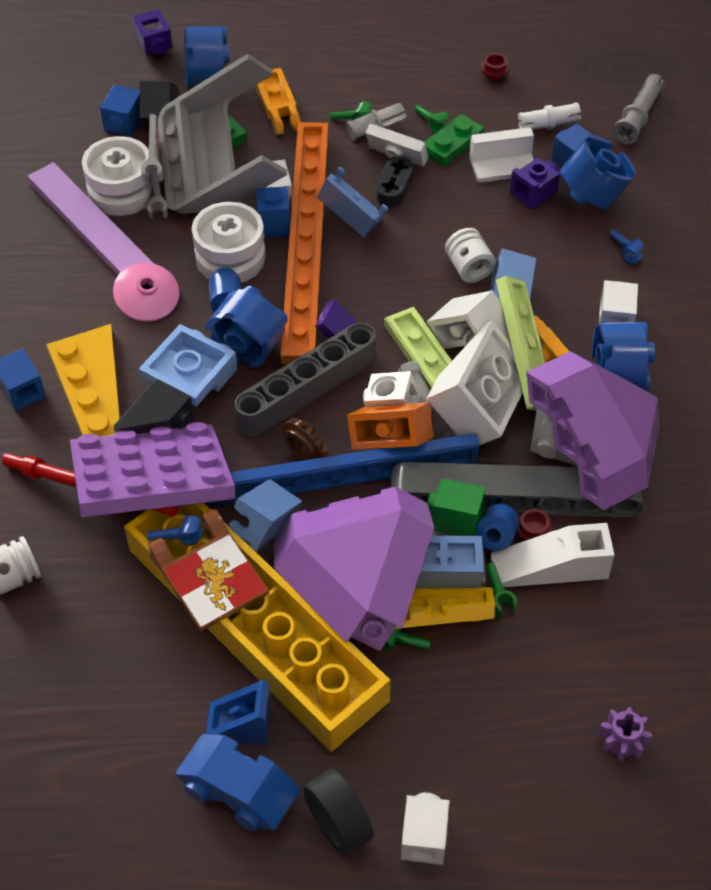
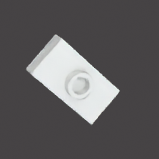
(396, 144)

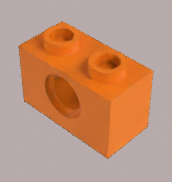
(390, 426)

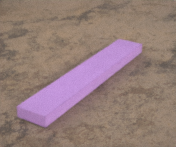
(86, 218)

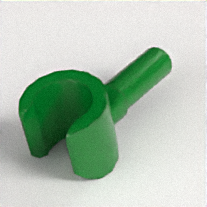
(362, 110)
(435, 121)
(501, 594)
(403, 638)

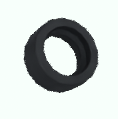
(338, 812)

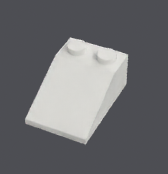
(479, 386)

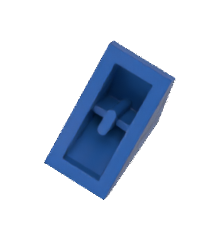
(243, 715)

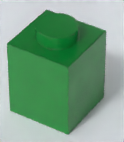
(457, 507)

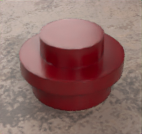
(495, 66)
(533, 524)

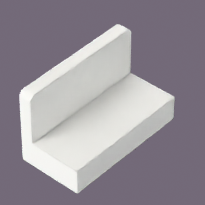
(500, 152)

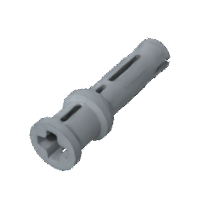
(636, 115)

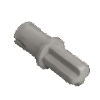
(382, 118)

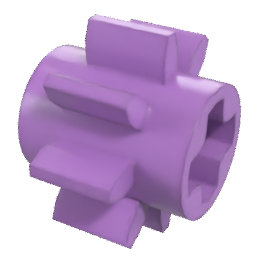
(625, 722)

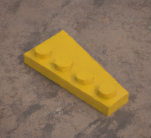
(89, 378)
(449, 605)

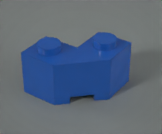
(251, 788)

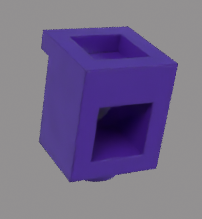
(154, 40)
(539, 177)

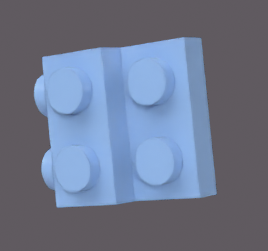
(190, 363)

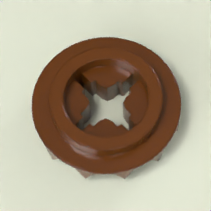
(303, 440)

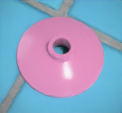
(142, 303)

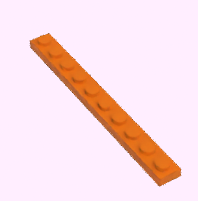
(305, 242)

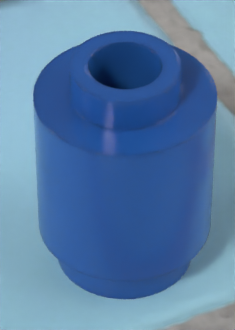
(221, 284)
(498, 527)

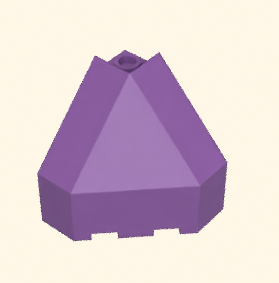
(598, 424)
(357, 561)

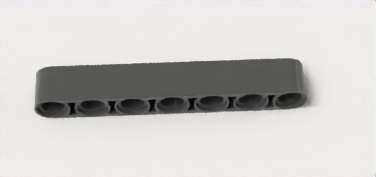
(520, 487)

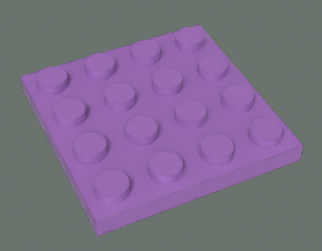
(150, 469)

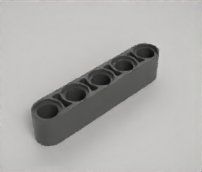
(305, 379)

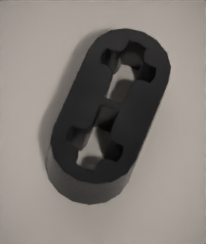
(389, 180)

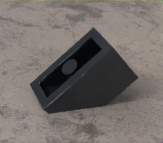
(155, 96)
(157, 407)

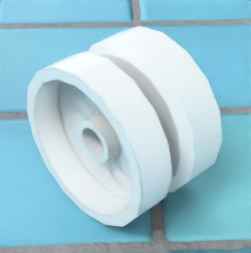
(115, 175)
(229, 238)

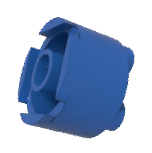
(204, 52)
(597, 173)
(248, 325)
(624, 350)

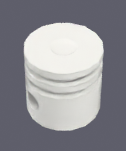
(467, 252)
(20, 564)

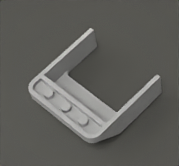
(199, 144)

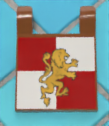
(211, 578)

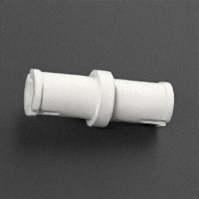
(550, 116)

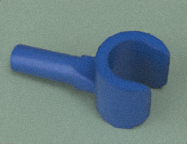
(631, 250)
(188, 533)

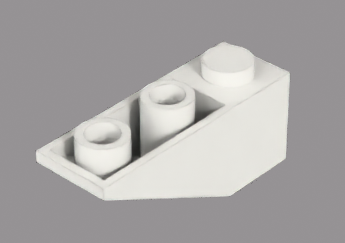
(557, 557)

